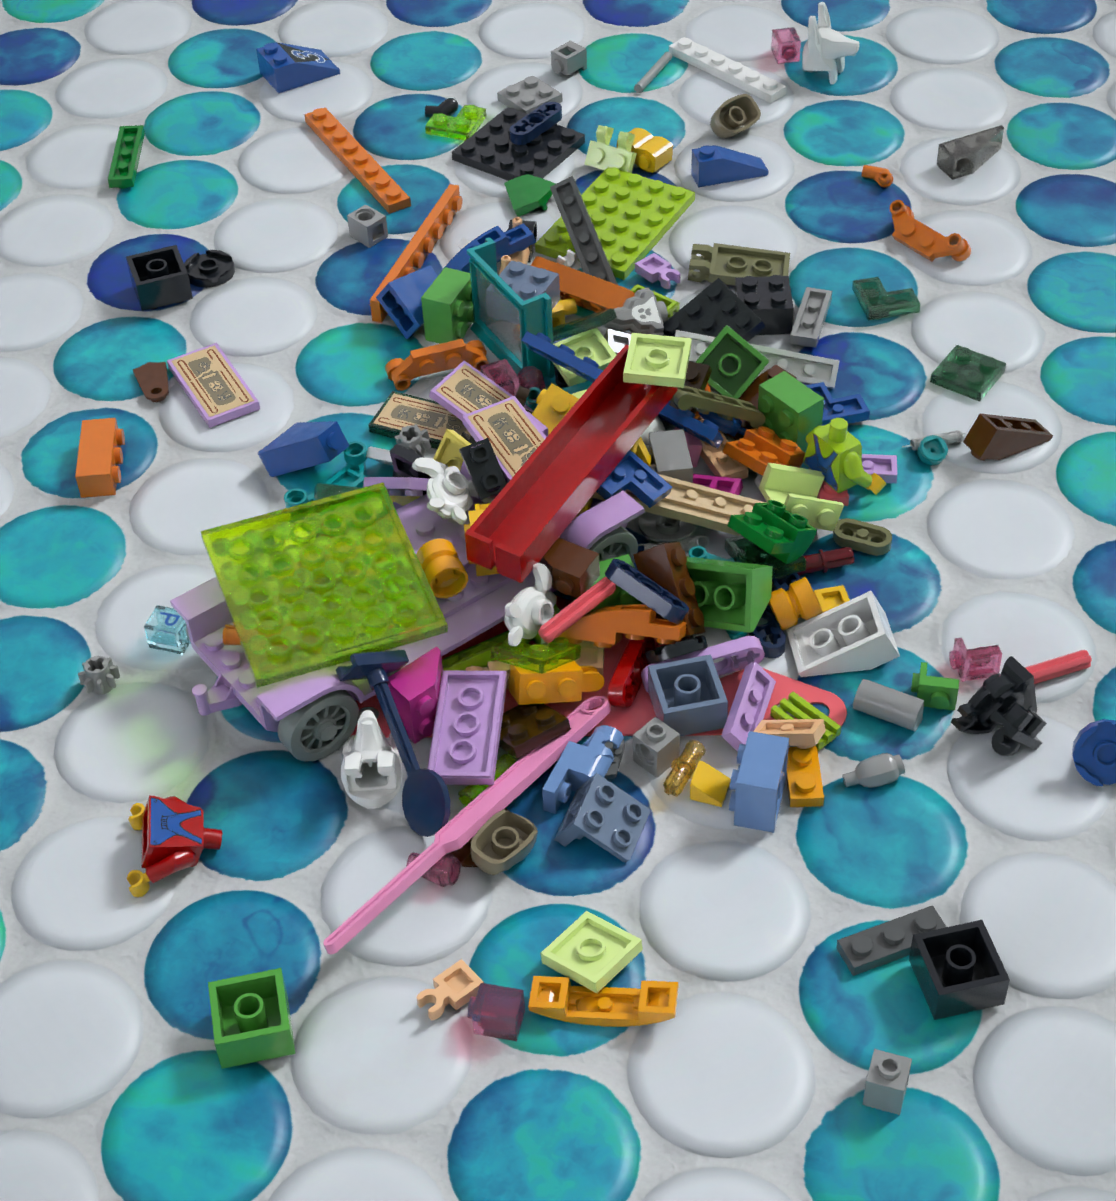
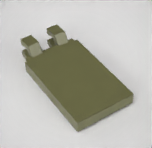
(733, 261)

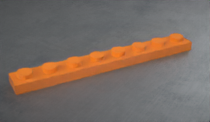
(357, 160)
(421, 244)

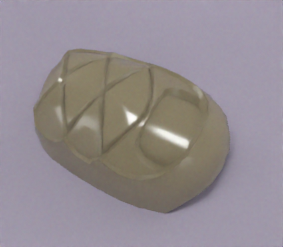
(735, 116)
(502, 842)

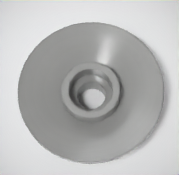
(664, 528)

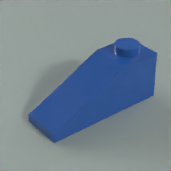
(721, 165)

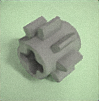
(413, 438)
(99, 675)

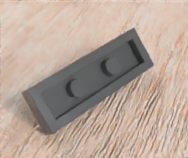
(886, 941)

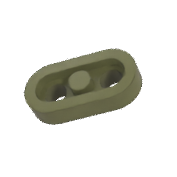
(862, 536)

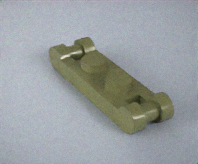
(724, 406)

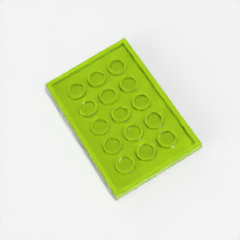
(627, 215)

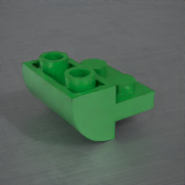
(775, 530)

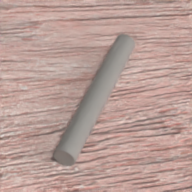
(653, 72)

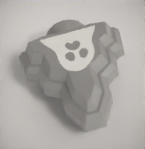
(640, 314)

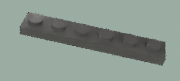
(581, 230)

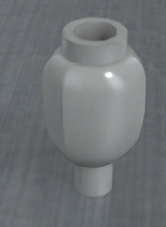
(875, 771)

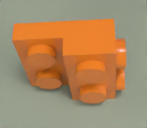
(764, 446)

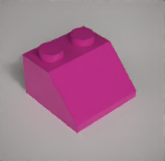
(417, 693)

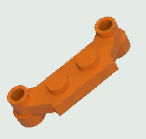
(923, 238)
(434, 360)

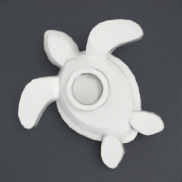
(448, 490)
(530, 607)

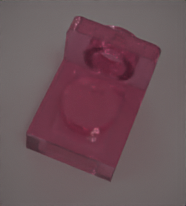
(975, 662)

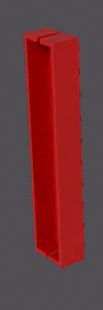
(564, 472)

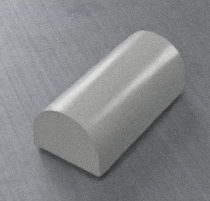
(889, 704)

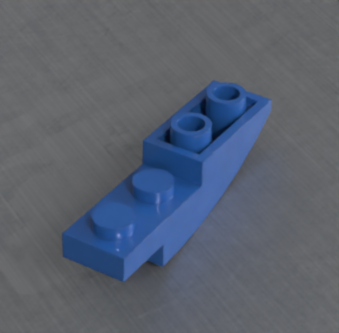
(506, 244)

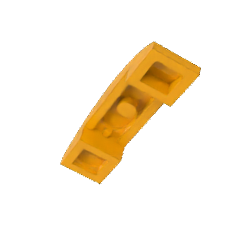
(607, 1008)

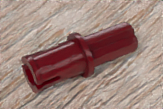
(827, 560)

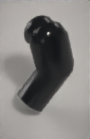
(447, 107)

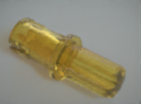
(683, 767)

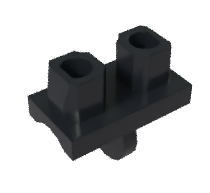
(483, 468)
(1019, 727)

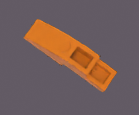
(636, 621)

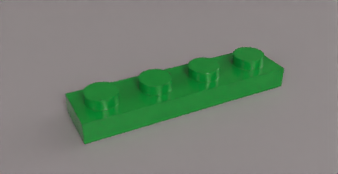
(126, 156)

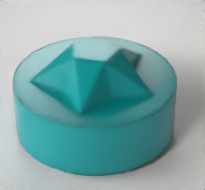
(932, 450)

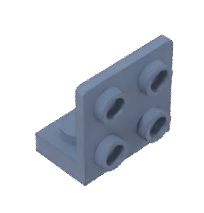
(605, 817)

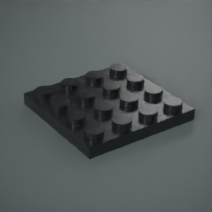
(495, 153)

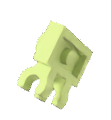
(603, 155)

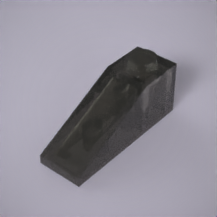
(969, 152)

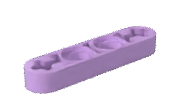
(745, 649)

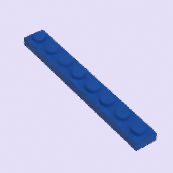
(589, 370)

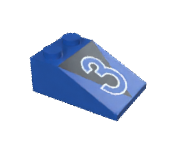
(293, 66)

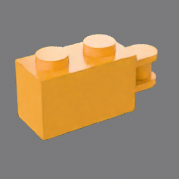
(554, 686)

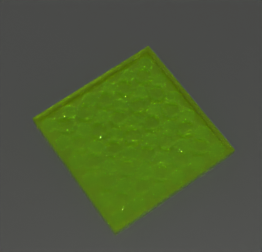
(322, 583)

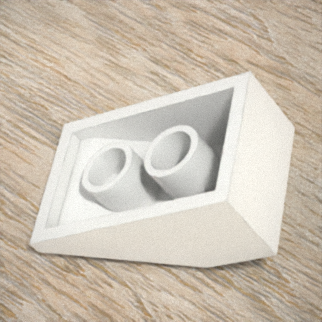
(844, 639)

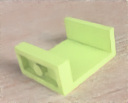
(798, 492)

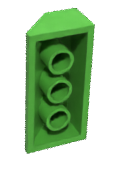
(730, 592)

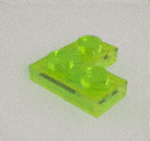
(458, 127)
(537, 657)

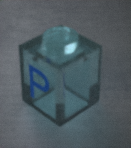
(166, 630)

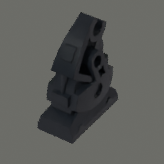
(997, 694)

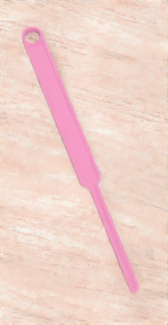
(473, 817)

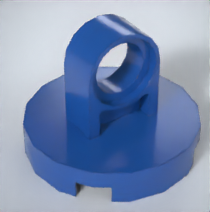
(1096, 752)

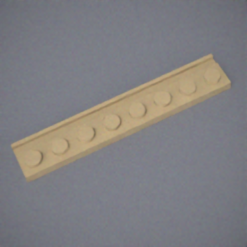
(698, 505)

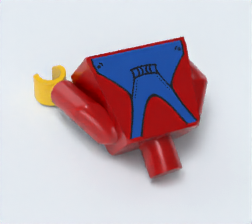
(170, 839)

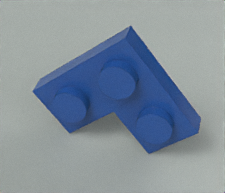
(850, 408)
(638, 478)

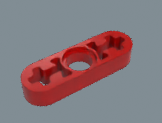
(627, 675)

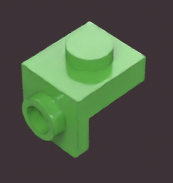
(935, 691)

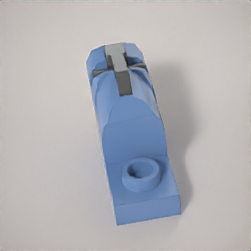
(580, 762)

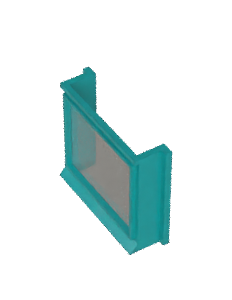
(503, 316)

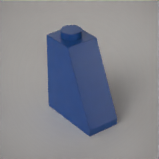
(403, 299)
(303, 446)

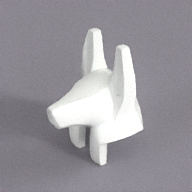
(826, 47)
(370, 764)

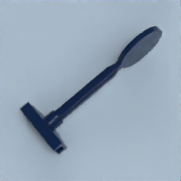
(424, 792)

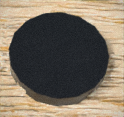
(209, 268)
(674, 650)

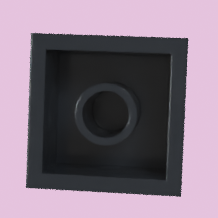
(159, 277)
(770, 300)
(958, 969)

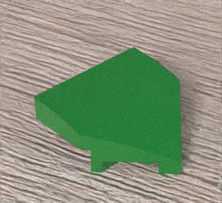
(528, 193)

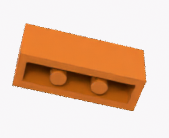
(99, 457)

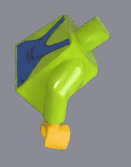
(839, 457)

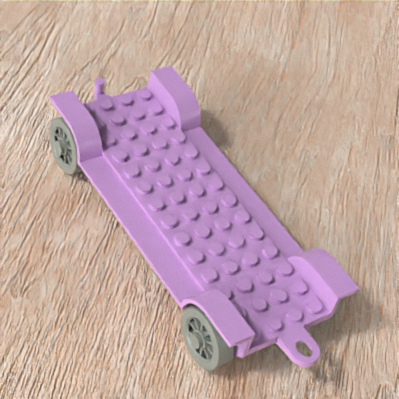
(319, 711)

